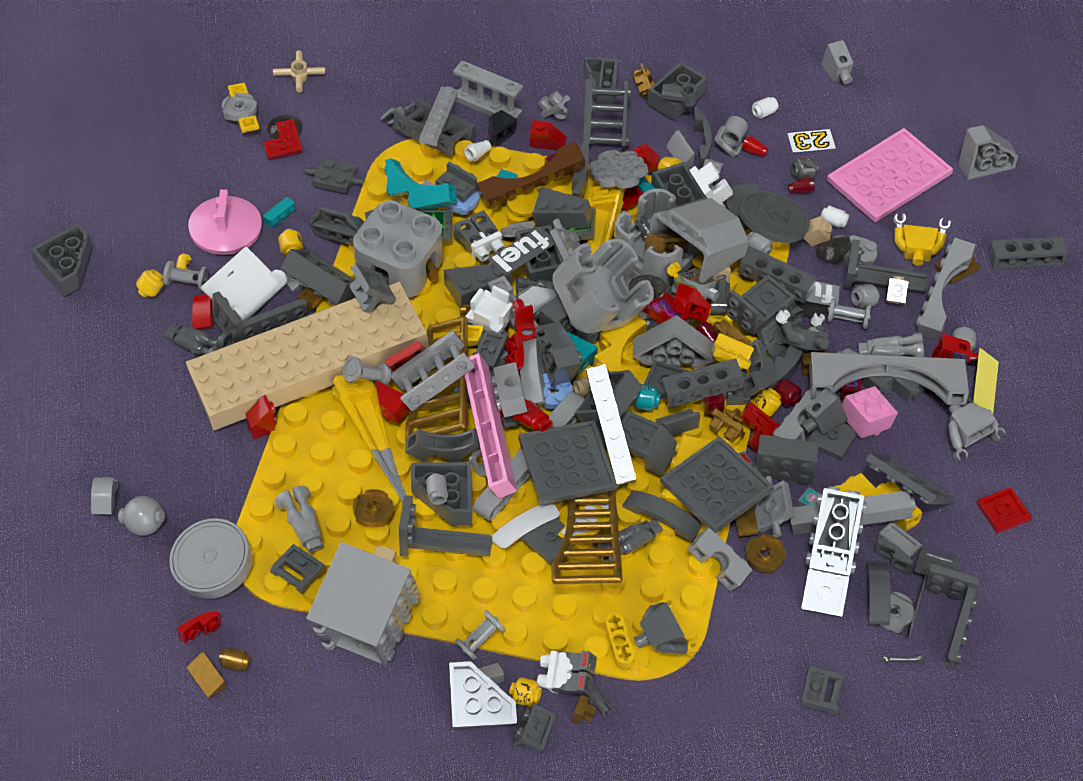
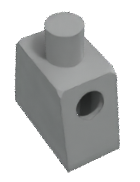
(838, 62)

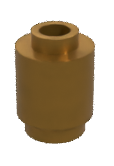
(234, 659)

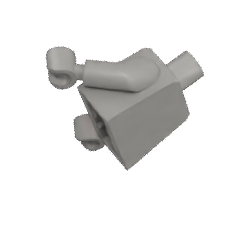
(969, 425)

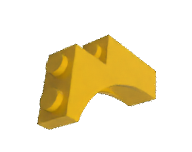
(616, 343)
(861, 484)

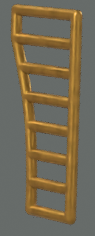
(461, 395)
(568, 539)

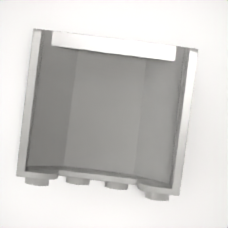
(709, 229)

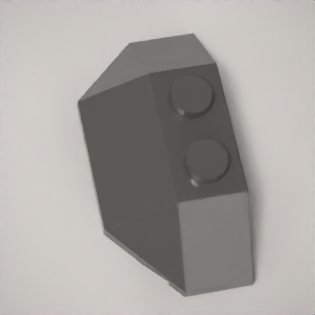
(335, 225)

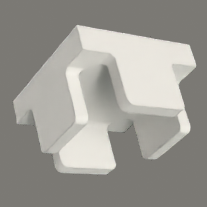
(708, 175)
(491, 309)

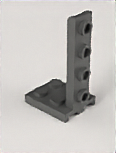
(878, 275)
(229, 322)
(436, 539)
(957, 586)

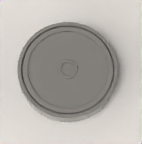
(211, 558)

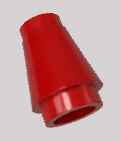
(754, 146)

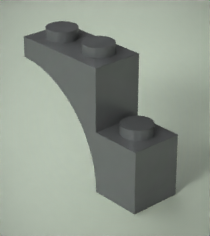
(904, 388)
(453, 448)

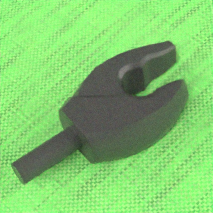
(390, 113)

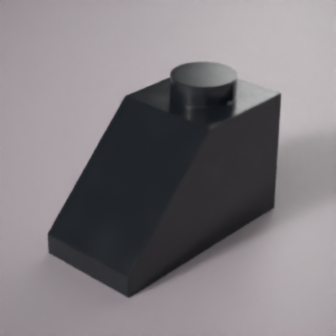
(501, 127)

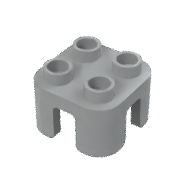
(400, 243)
(650, 261)
(596, 289)

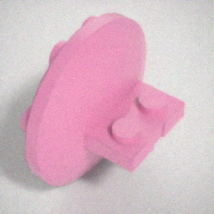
(225, 224)

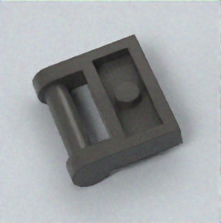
(927, 558)
(301, 563)
(816, 687)

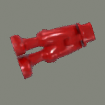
(533, 418)

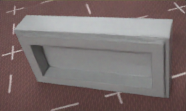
(901, 539)

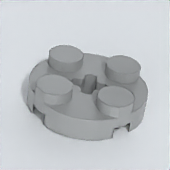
(231, 106)
(869, 251)
(905, 613)

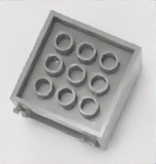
(363, 604)

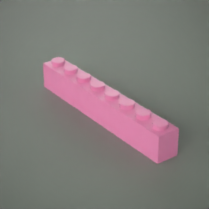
(489, 428)

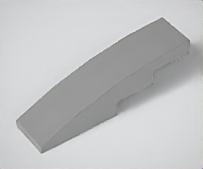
(532, 373)

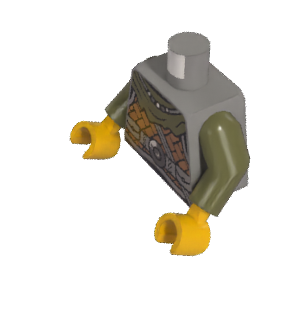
(691, 279)

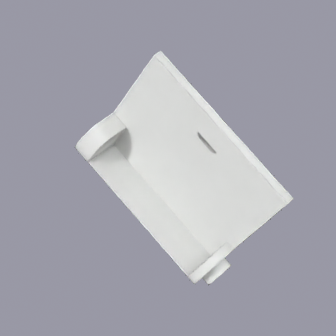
(249, 284)

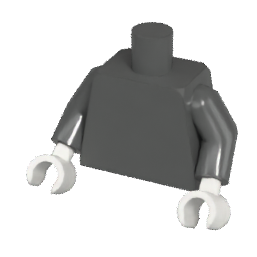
(804, 336)

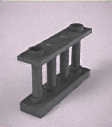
(592, 107)
(455, 125)

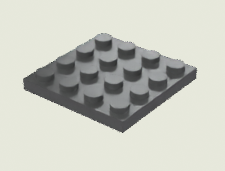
(567, 462)
(910, 479)
(717, 484)

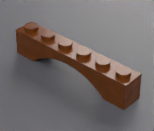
(497, 189)

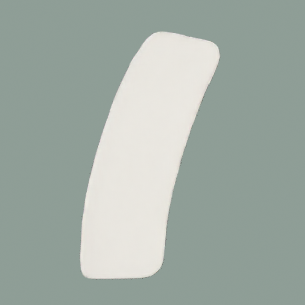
(524, 523)

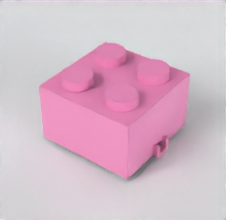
(869, 412)

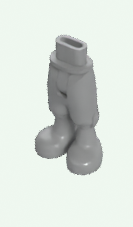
(894, 346)
(303, 522)

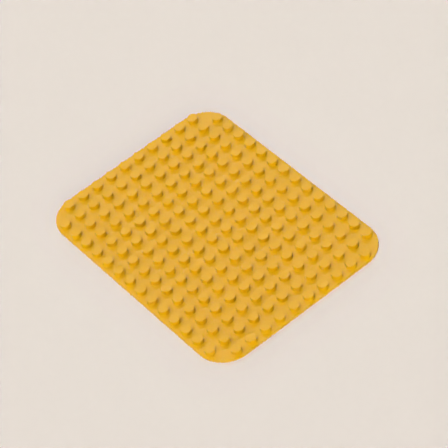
(323, 450)

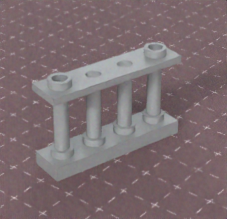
(480, 101)
(426, 361)

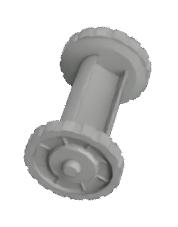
(184, 275)
(849, 313)
(355, 369)
(480, 634)

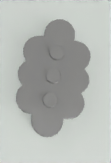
(618, 169)

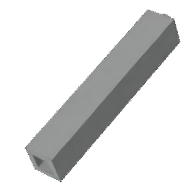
(878, 509)

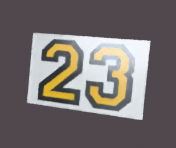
(811, 140)

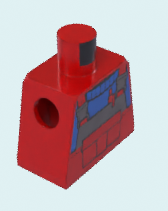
(954, 348)

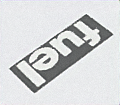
(522, 250)

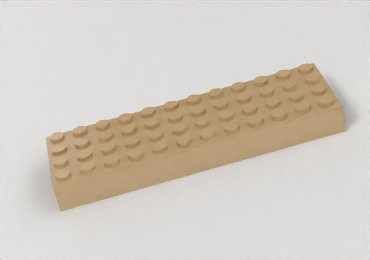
(302, 356)

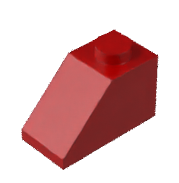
(546, 136)
(390, 403)

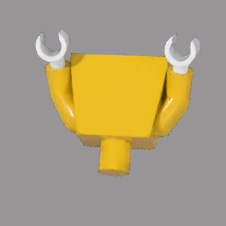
(919, 242)

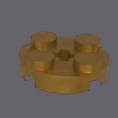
(373, 518)
(765, 563)

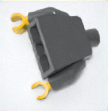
(663, 631)

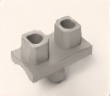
(554, 105)

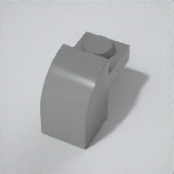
(103, 495)

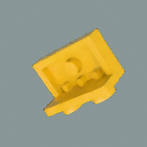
(728, 348)

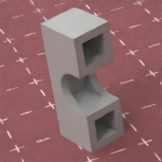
(508, 390)
(733, 568)

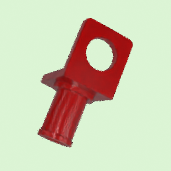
(523, 319)

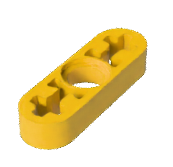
(618, 648)

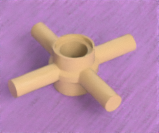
(299, 71)

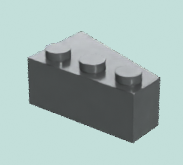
(604, 75)
(571, 210)
(466, 281)

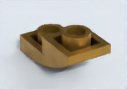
(747, 523)

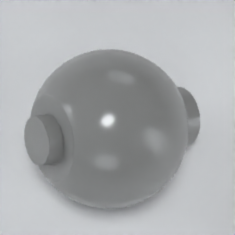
(142, 515)

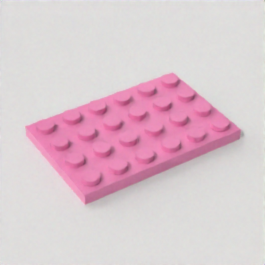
(889, 175)

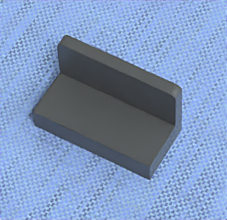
(680, 422)

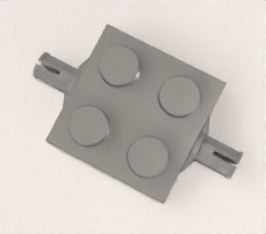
(565, 240)
(774, 508)

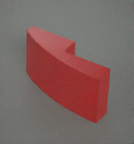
(202, 312)
(515, 350)
(205, 623)

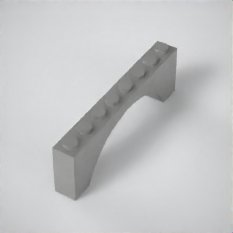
(941, 375)

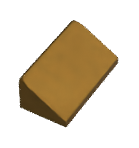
(206, 675)

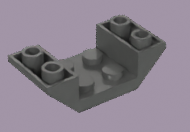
(647, 441)

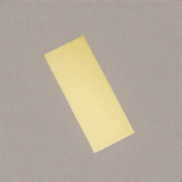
(985, 380)

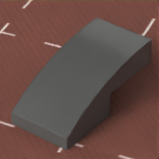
(899, 559)

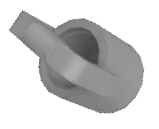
(732, 134)

